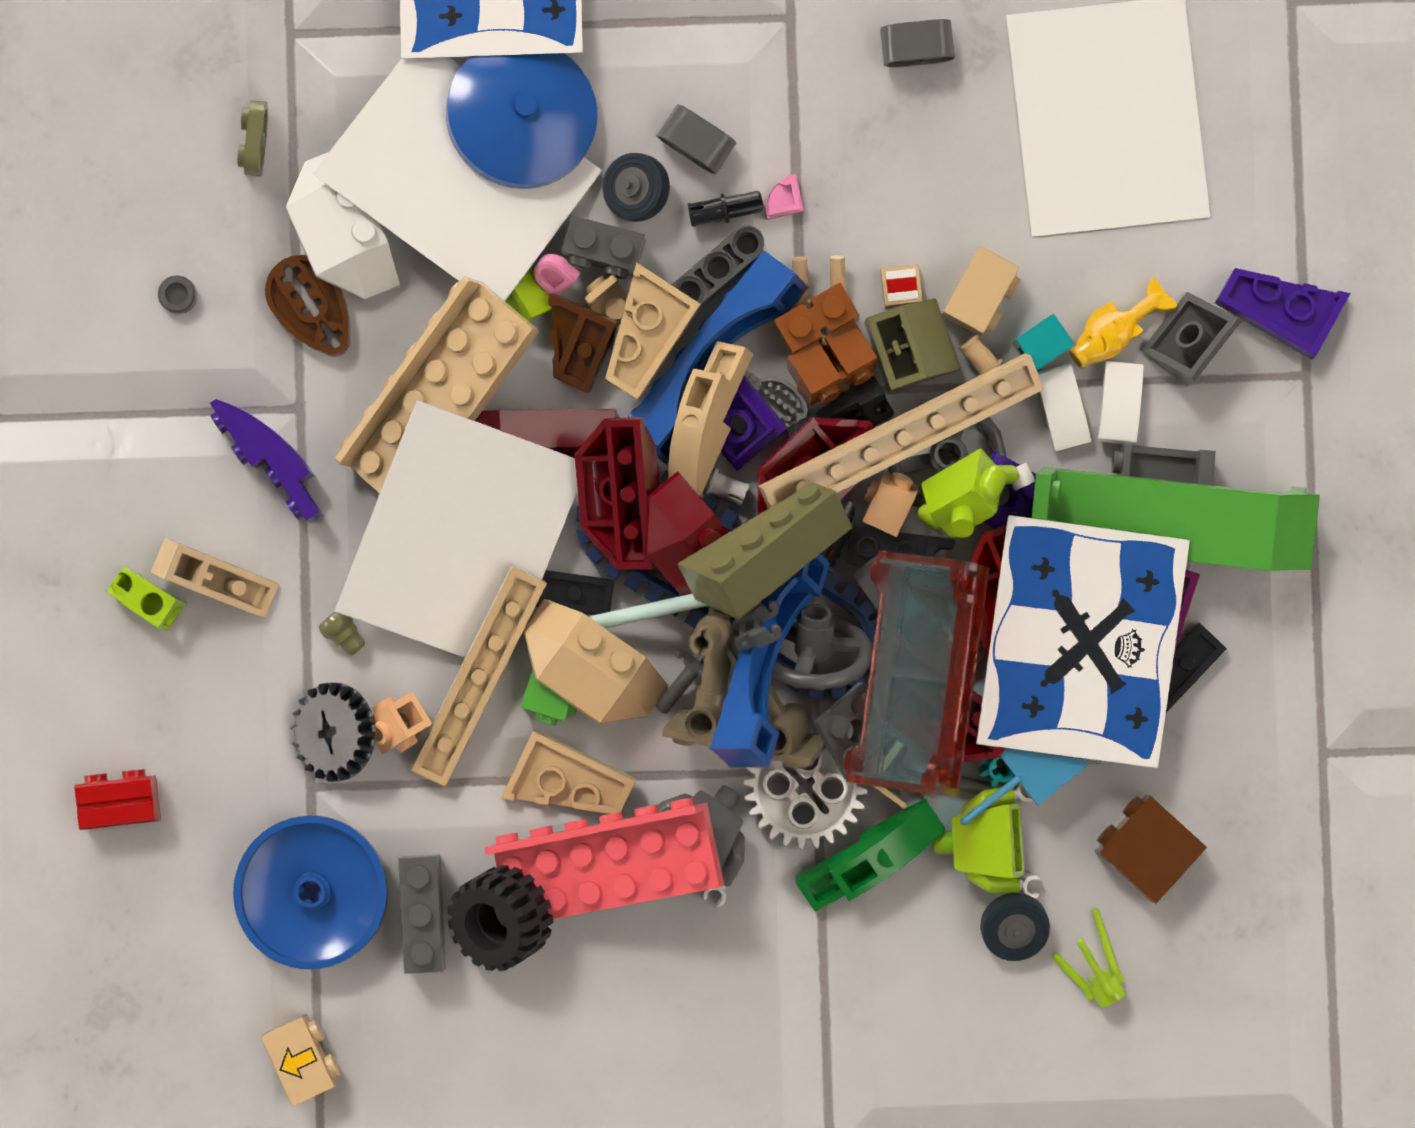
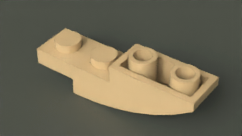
(700, 417)

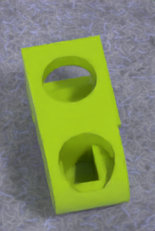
(146, 598)

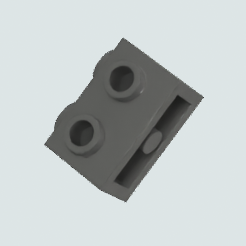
(602, 246)

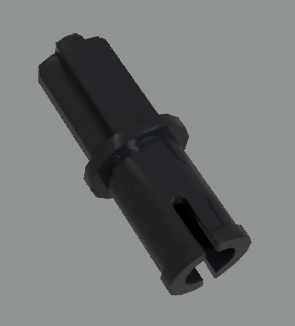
(725, 208)

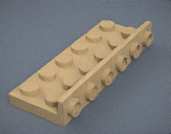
(451, 367)

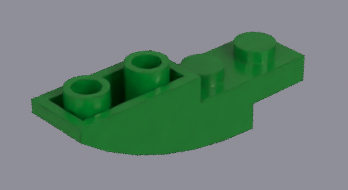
(873, 859)

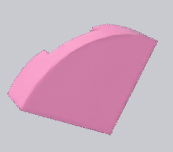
(784, 199)

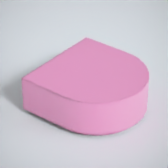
(554, 273)

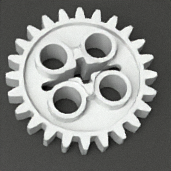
(778, 809)

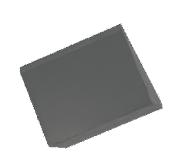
(1190, 338)

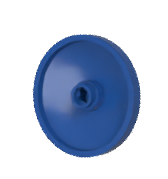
(521, 117)
(310, 892)

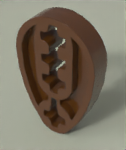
(290, 311)

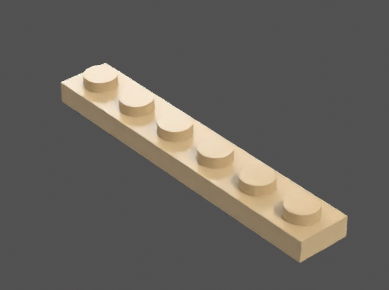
(478, 675)

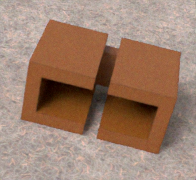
(803, 325)
(842, 361)

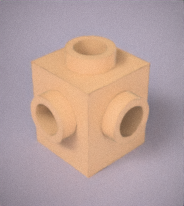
(399, 723)

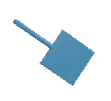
(1038, 774)

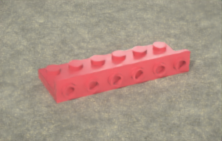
(618, 858)

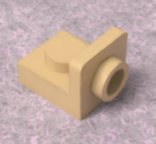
(607, 298)

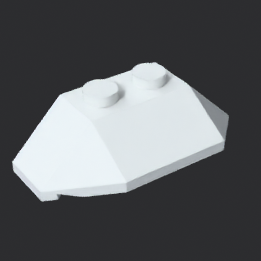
(340, 238)

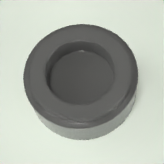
(177, 294)

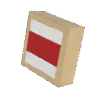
(901, 285)

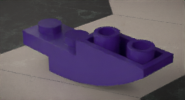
(261, 444)

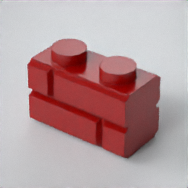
(117, 802)

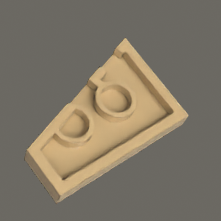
(648, 331)
(566, 777)

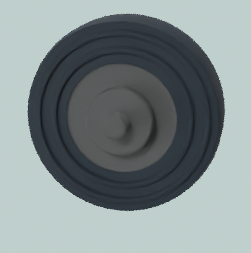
(636, 187)
(1015, 926)

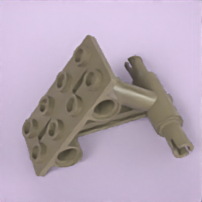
(697, 725)

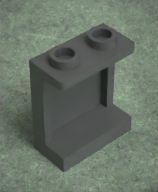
(1164, 464)

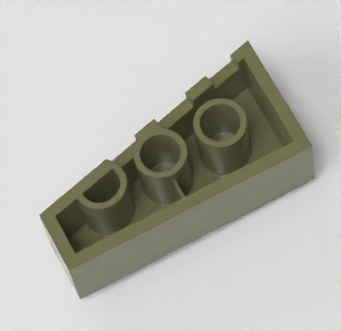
(765, 551)

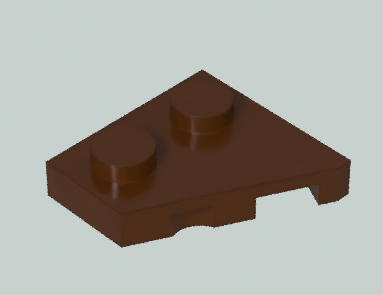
(578, 341)

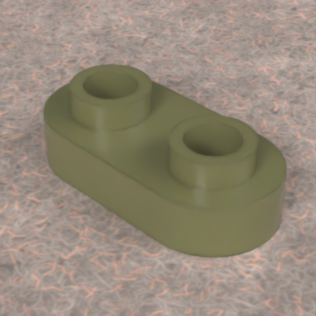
(255, 123)

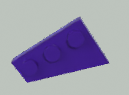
(1285, 310)

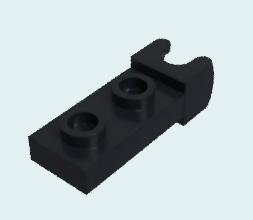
(862, 403)
(866, 543)

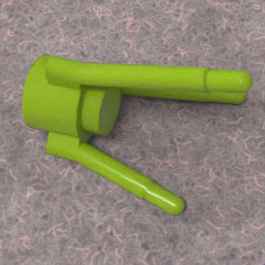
(1104, 986)

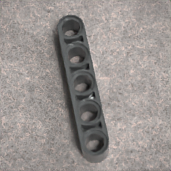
(726, 252)

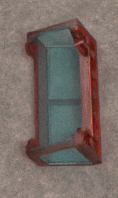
(920, 674)

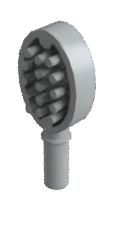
(781, 397)

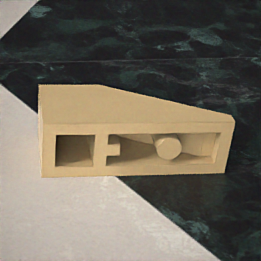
(214, 578)

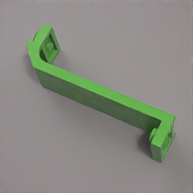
(1221, 522)

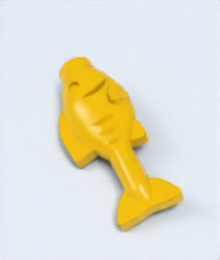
(1110, 331)

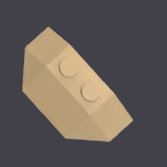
(590, 665)

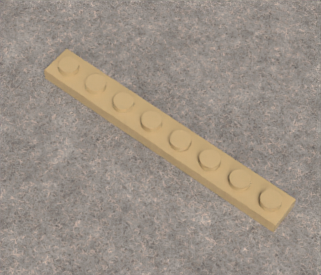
(911, 431)

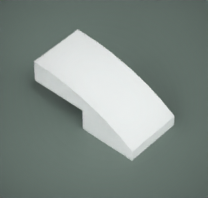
(1120, 403)
(1063, 408)

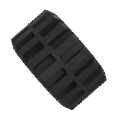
(481, 932)

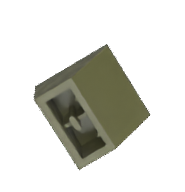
(911, 344)

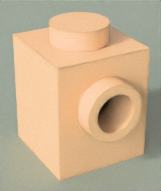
(889, 502)

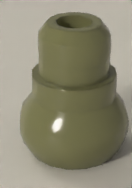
(342, 632)

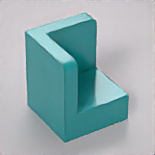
(1044, 341)

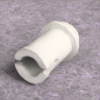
(726, 487)

